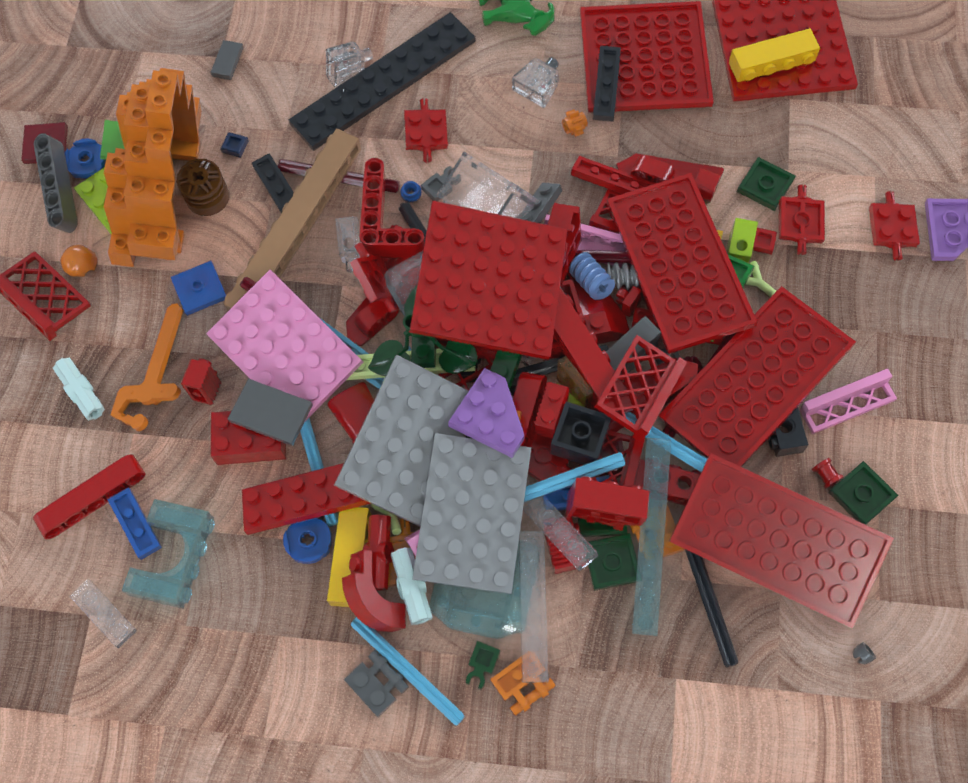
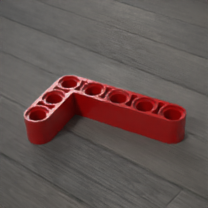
(380, 240)

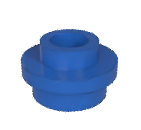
(408, 187)

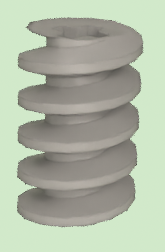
(623, 276)

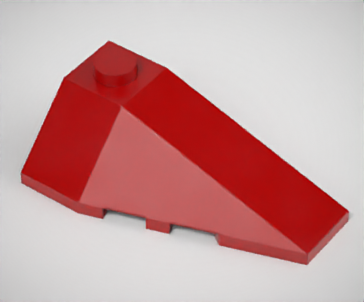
(601, 316)

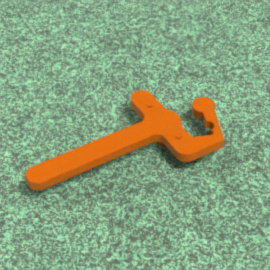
(151, 389)

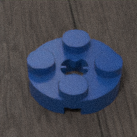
(83, 148)
(308, 553)

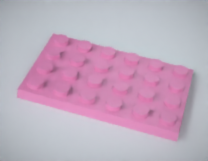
(284, 343)

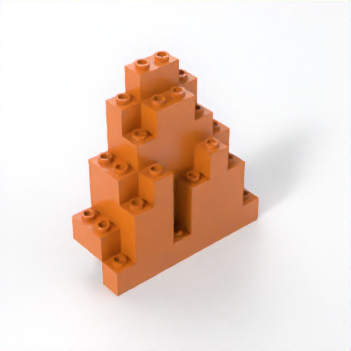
(156, 124)

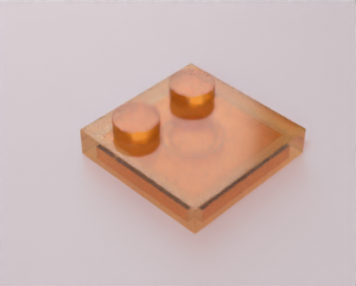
(571, 378)

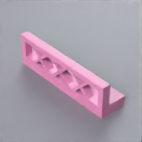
(606, 242)
(846, 393)

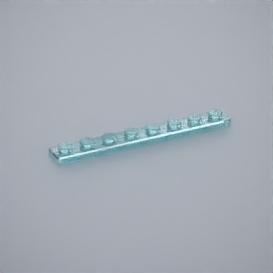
(652, 538)

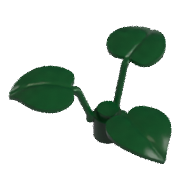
(454, 359)

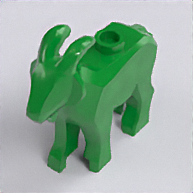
(518, 12)

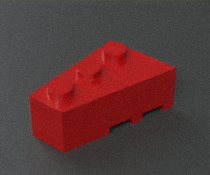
(568, 218)
(607, 501)

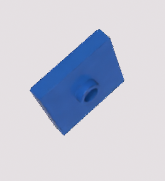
(198, 288)

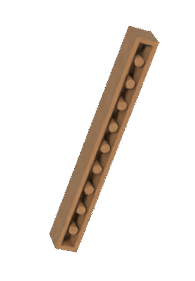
(301, 211)

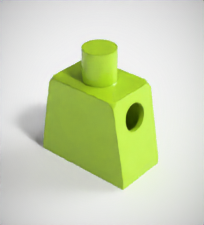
(742, 239)

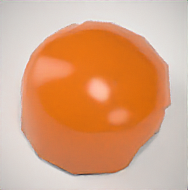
(78, 260)

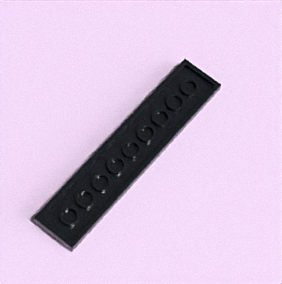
(382, 80)

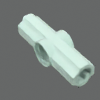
(78, 388)
(409, 590)

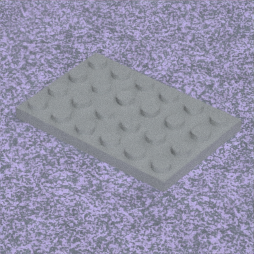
(397, 439)
(471, 515)

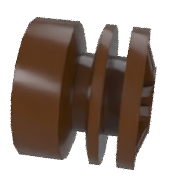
(203, 187)

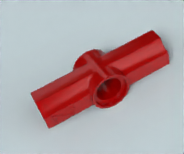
(381, 549)

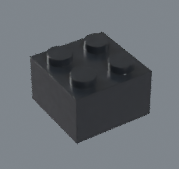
(580, 434)

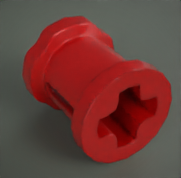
(827, 473)

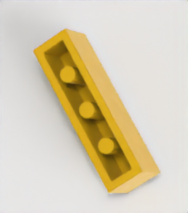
(774, 55)
(350, 538)

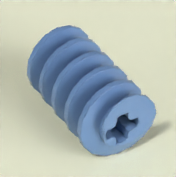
(591, 276)

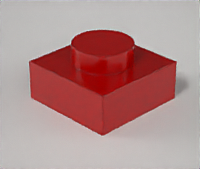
(764, 241)

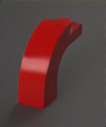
(366, 601)

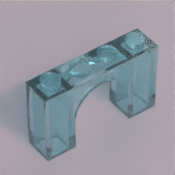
(173, 586)

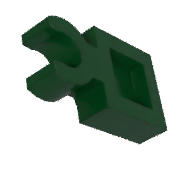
(483, 661)

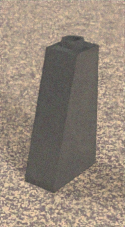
(645, 330)

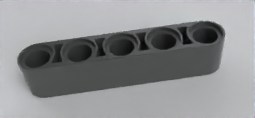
(55, 183)

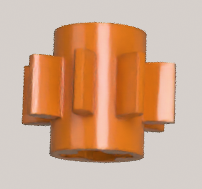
(574, 122)

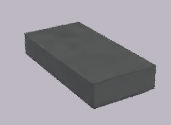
(227, 60)

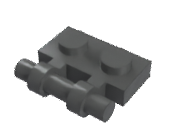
(370, 689)

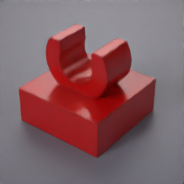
(629, 300)

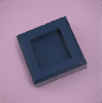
(234, 144)

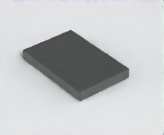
(270, 412)

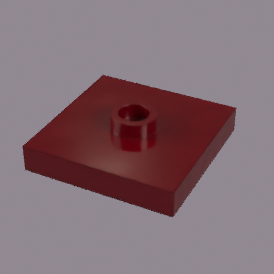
(55, 130)

